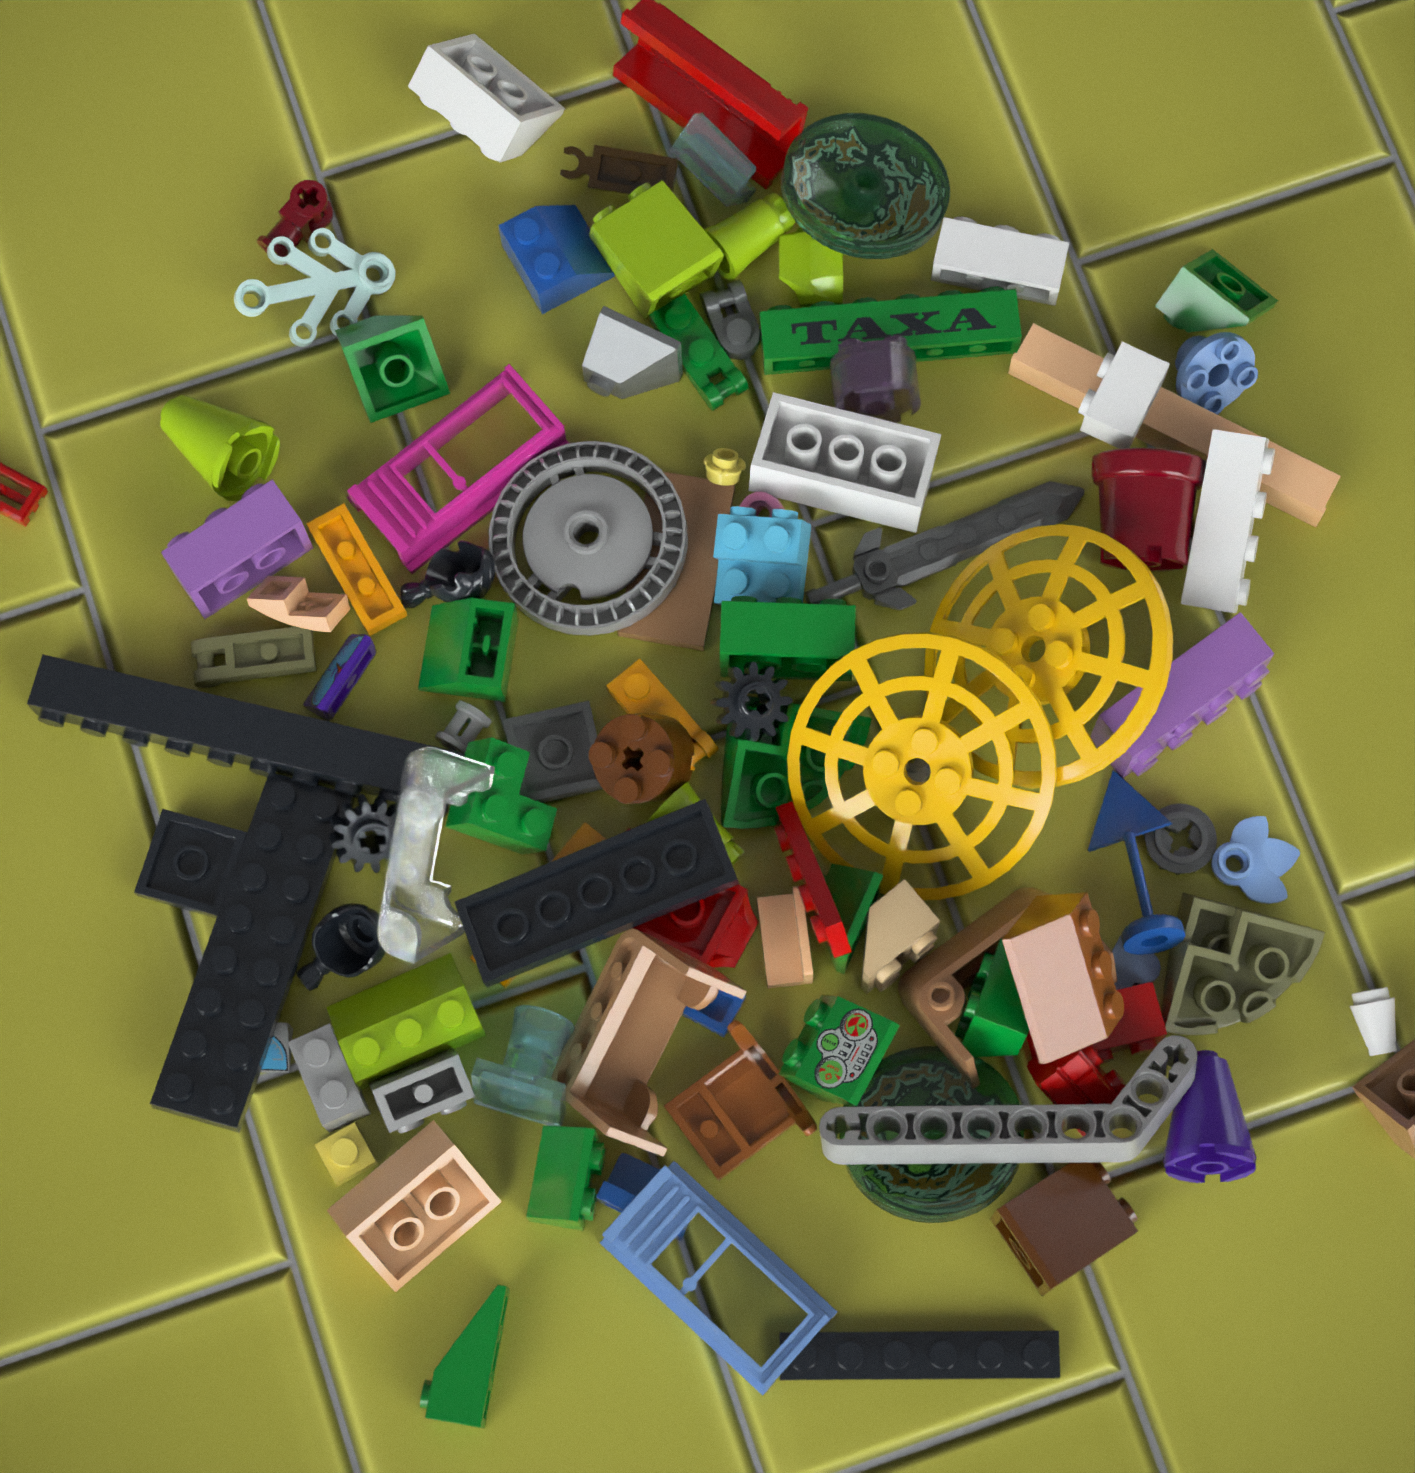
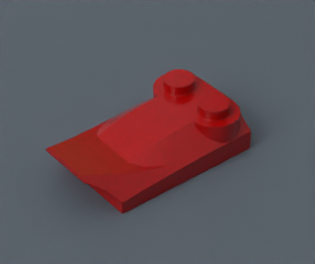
(709, 929)

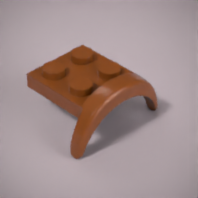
(738, 1107)

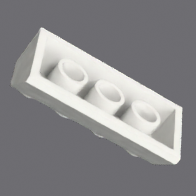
(844, 462)

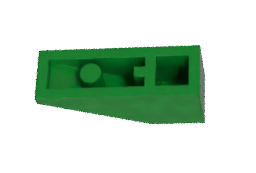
(466, 1373)

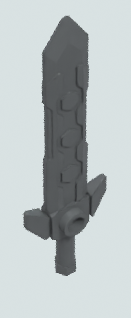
(942, 547)

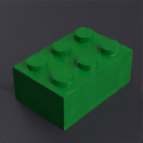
(786, 634)

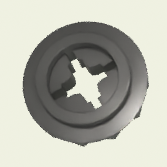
(1201, 837)

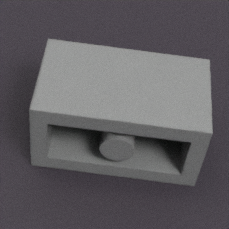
(328, 1078)

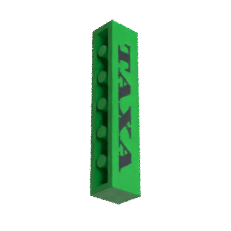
(935, 328)

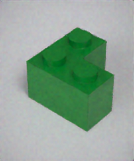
(501, 812)

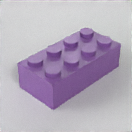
(1197, 689)

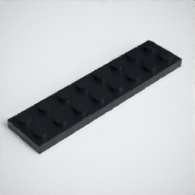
(251, 955)

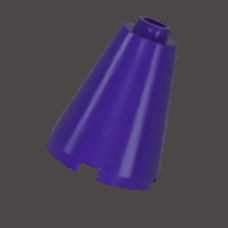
(1209, 1127)

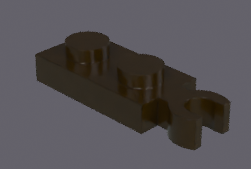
(621, 169)

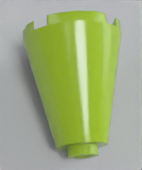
(221, 444)

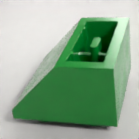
(469, 649)
(994, 1013)
(564, 1177)

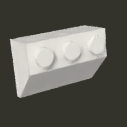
(484, 96)

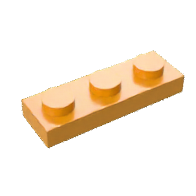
(356, 569)

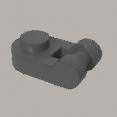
(738, 332)

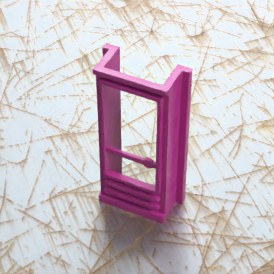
(403, 513)

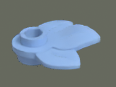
(1260, 859)

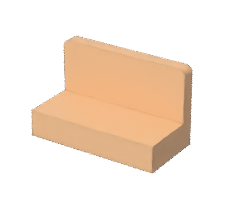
(785, 940)

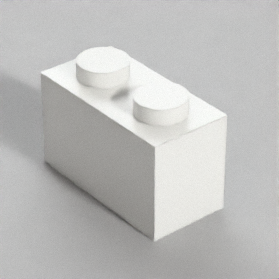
(1124, 395)

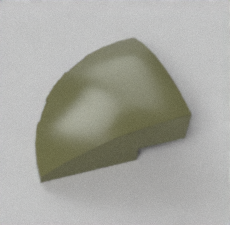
(1231, 965)

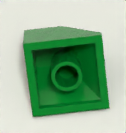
(1213, 296)
(392, 363)
(853, 894)

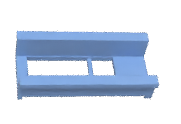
(657, 1219)

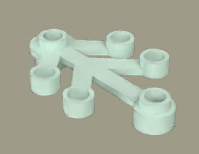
(321, 283)

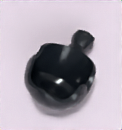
(453, 576)
(343, 944)

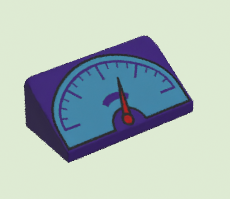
(341, 676)

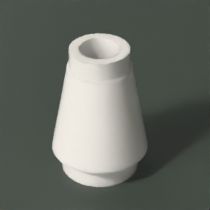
(1376, 1019)

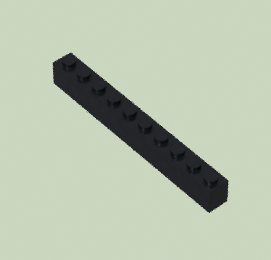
(220, 729)

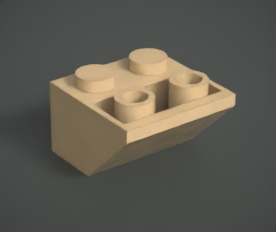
(896, 931)

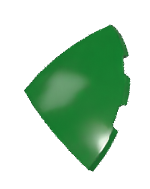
(758, 770)

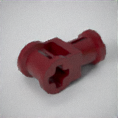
(297, 220)

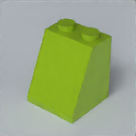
(654, 247)

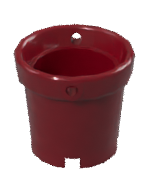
(1148, 503)

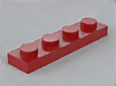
(814, 892)

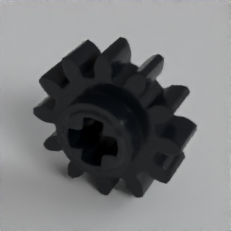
(736, 695)
(351, 830)

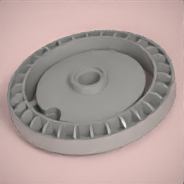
(582, 506)

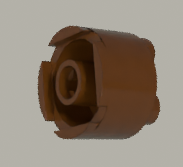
(638, 777)

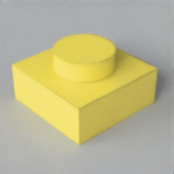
(346, 1154)

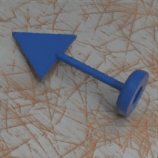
(1122, 818)

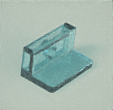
(715, 161)

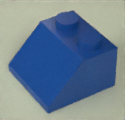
(553, 254)

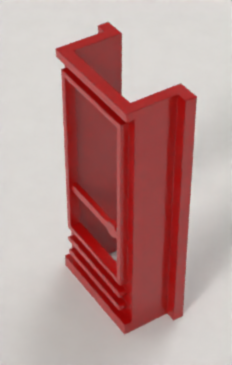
(690, 74)

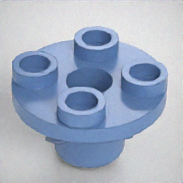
(1215, 370)

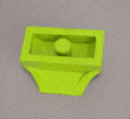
(810, 269)

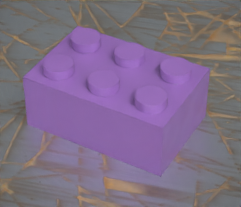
(237, 548)

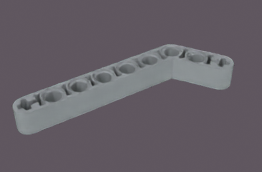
(1007, 1120)

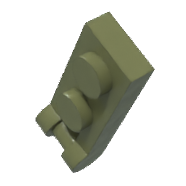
(254, 656)

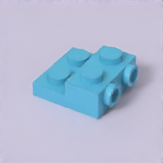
(761, 555)

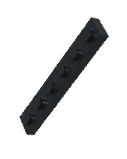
(926, 1356)

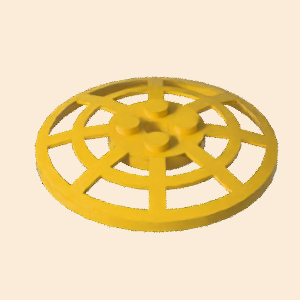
(1066, 646)
(935, 743)

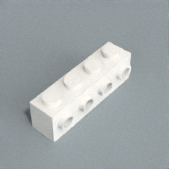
(1226, 521)

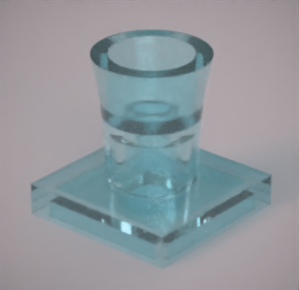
(524, 1080)

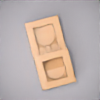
(292, 603)

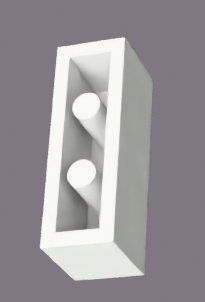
(1001, 257)

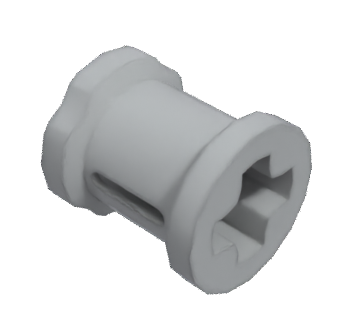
(465, 713)

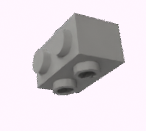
(421, 1091)

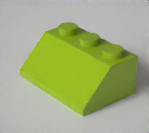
(405, 1020)

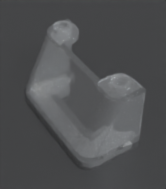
(413, 907)

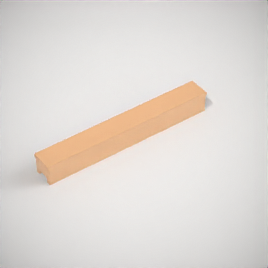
(1171, 422)

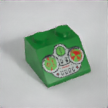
(837, 1050)

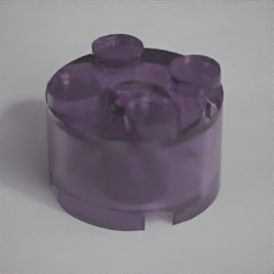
(876, 378)

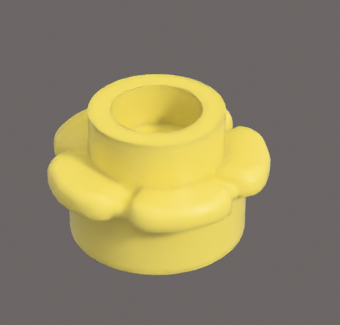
(724, 467)

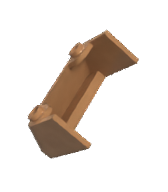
(936, 984)
(627, 1031)

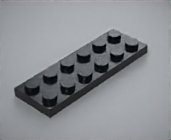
(596, 893)

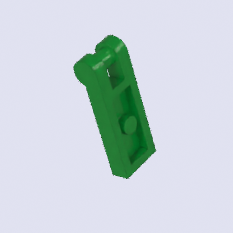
(701, 351)

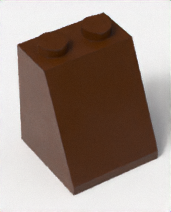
(1064, 1223)

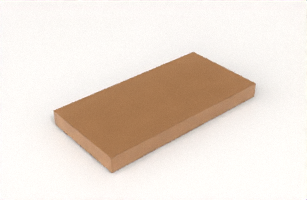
(687, 610)

